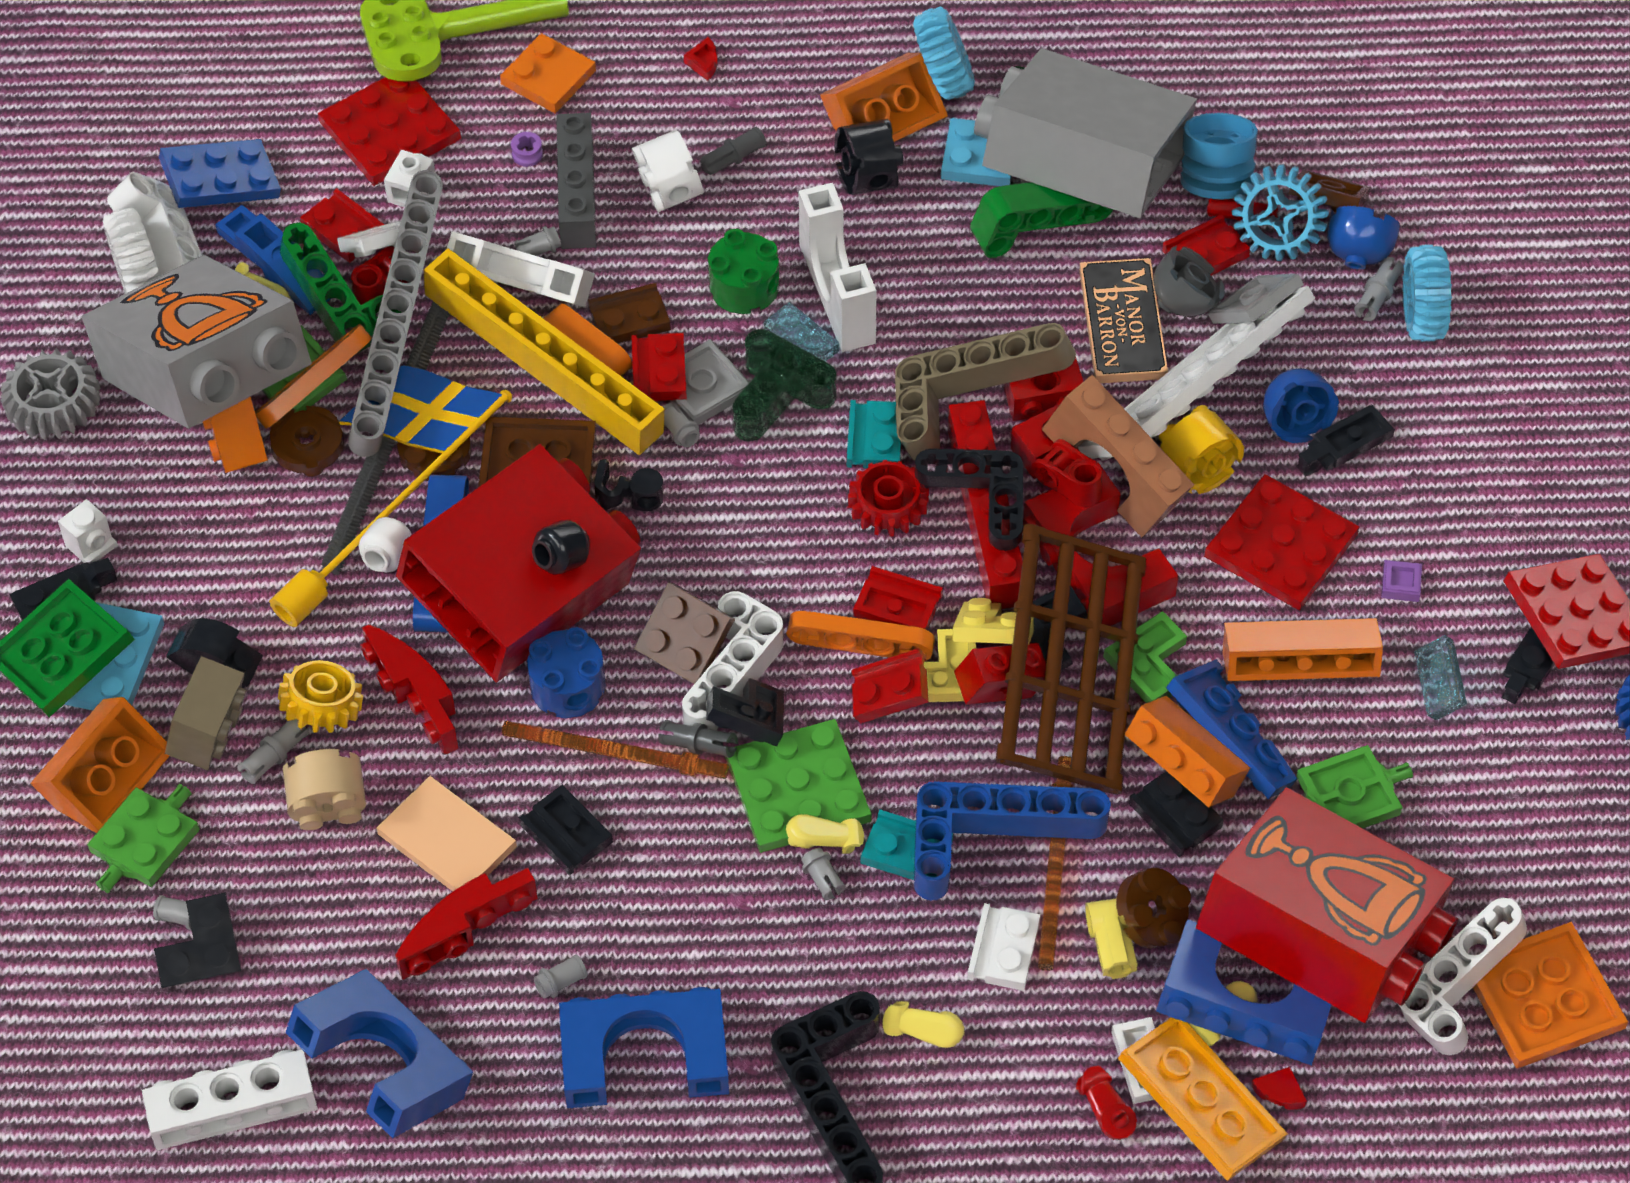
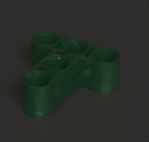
(781, 375)

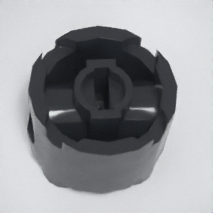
(868, 157)

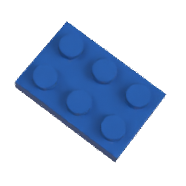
(219, 173)

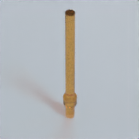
(687, 763)
(1053, 888)

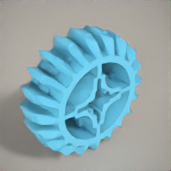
(944, 53)
(1275, 198)
(1427, 293)

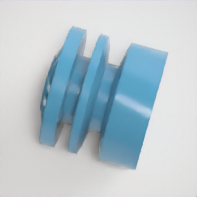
(1218, 155)

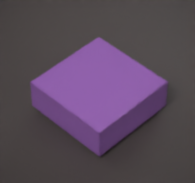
(1401, 581)

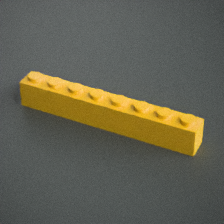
(544, 351)

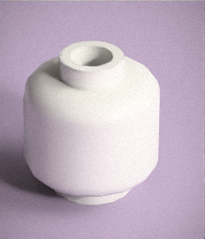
(383, 544)

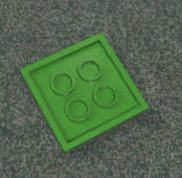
(800, 776)

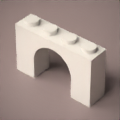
(844, 290)

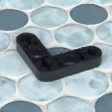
(997, 482)

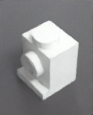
(87, 532)

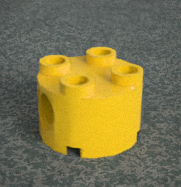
(1202, 448)

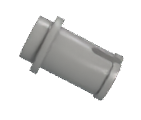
(539, 242)
(684, 431)
(822, 872)
(171, 911)
(560, 976)

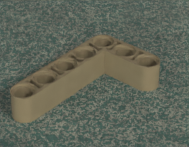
(967, 368)

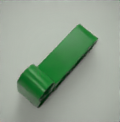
(1027, 207)
(329, 286)

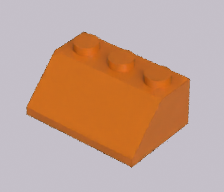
(892, 91)
(102, 763)

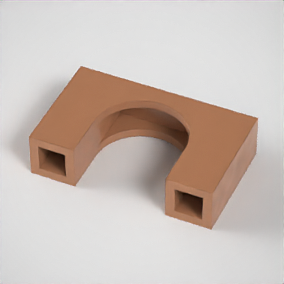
(1152, 476)

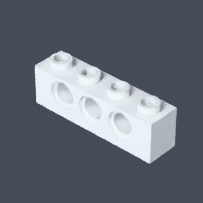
(216, 1116)

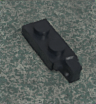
(1345, 440)
(87, 577)
(1526, 667)

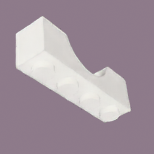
(524, 270)

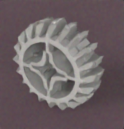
(49, 403)

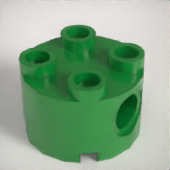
(743, 272)

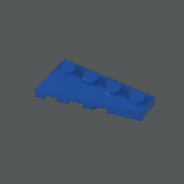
(1219, 712)

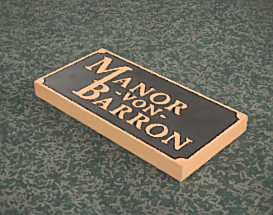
(1123, 320)

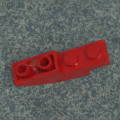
(414, 680)
(449, 924)

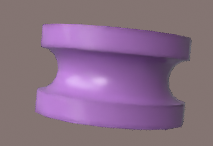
(524, 157)

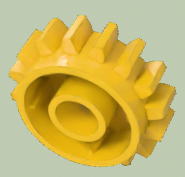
(320, 695)

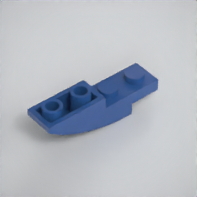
(260, 242)

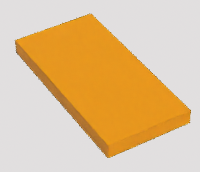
(1202, 1096)

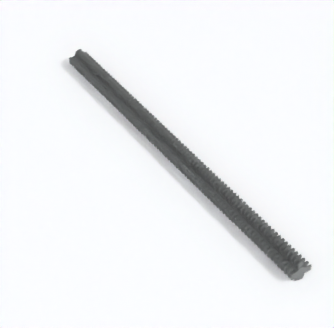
(373, 465)

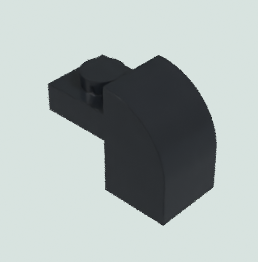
(215, 642)

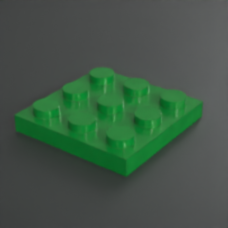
(60, 647)

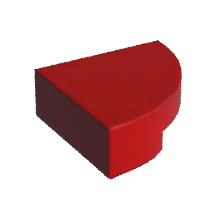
(703, 58)
(1280, 1088)

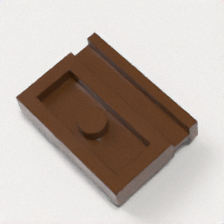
(630, 313)

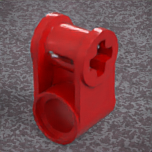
(371, 276)
(1070, 474)

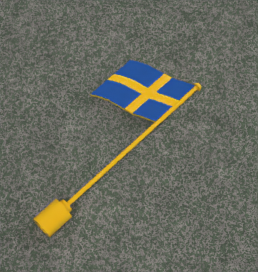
(423, 414)

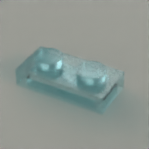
(802, 331)
(1440, 677)

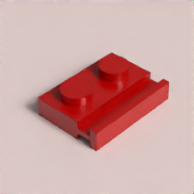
(338, 218)
(1214, 242)
(660, 366)
(897, 599)
(889, 686)

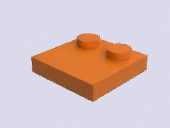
(548, 73)

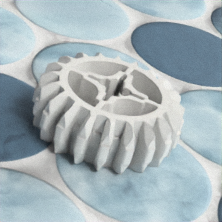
(130, 248)

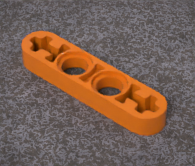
(312, 376)
(857, 634)

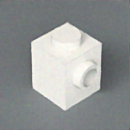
(400, 175)

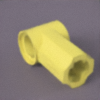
(1112, 942)

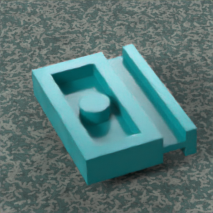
(872, 433)
(892, 845)

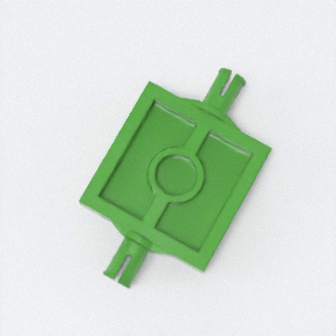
(1355, 786)
(143, 837)

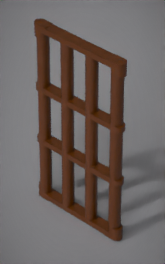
(1050, 685)

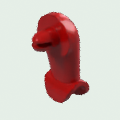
(1111, 1112)

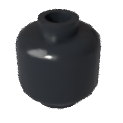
(561, 547)

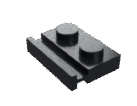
(1175, 813)
(566, 829)

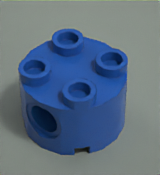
(566, 672)

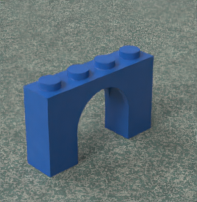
(1199, 998)
(367, 1010)
(594, 1025)

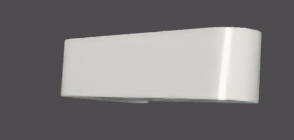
(163, 221)
(745, 643)
(1469, 971)

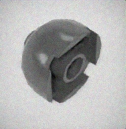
(1185, 284)

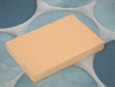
(445, 835)

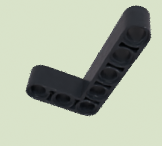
(824, 1096)

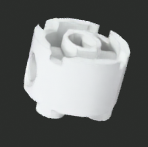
(667, 170)

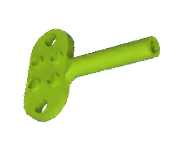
(413, 33)

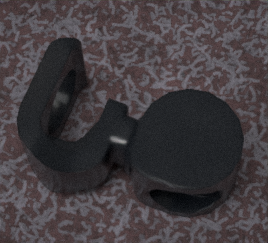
(643, 489)

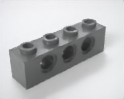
(576, 181)

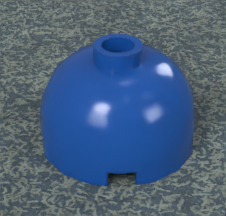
(1360, 236)
(1299, 405)

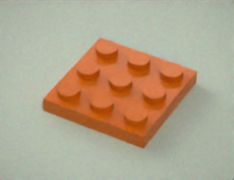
(1548, 997)

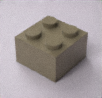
(206, 714)

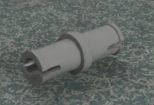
(1378, 289)
(272, 750)

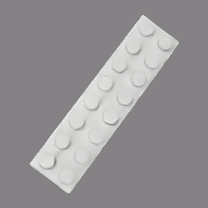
(1203, 367)

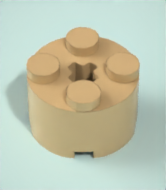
(324, 788)

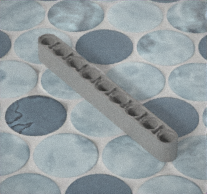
(395, 325)

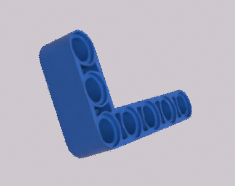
(996, 820)

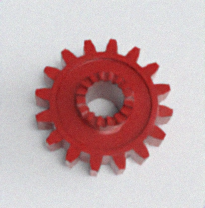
(887, 497)

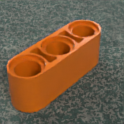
(590, 338)

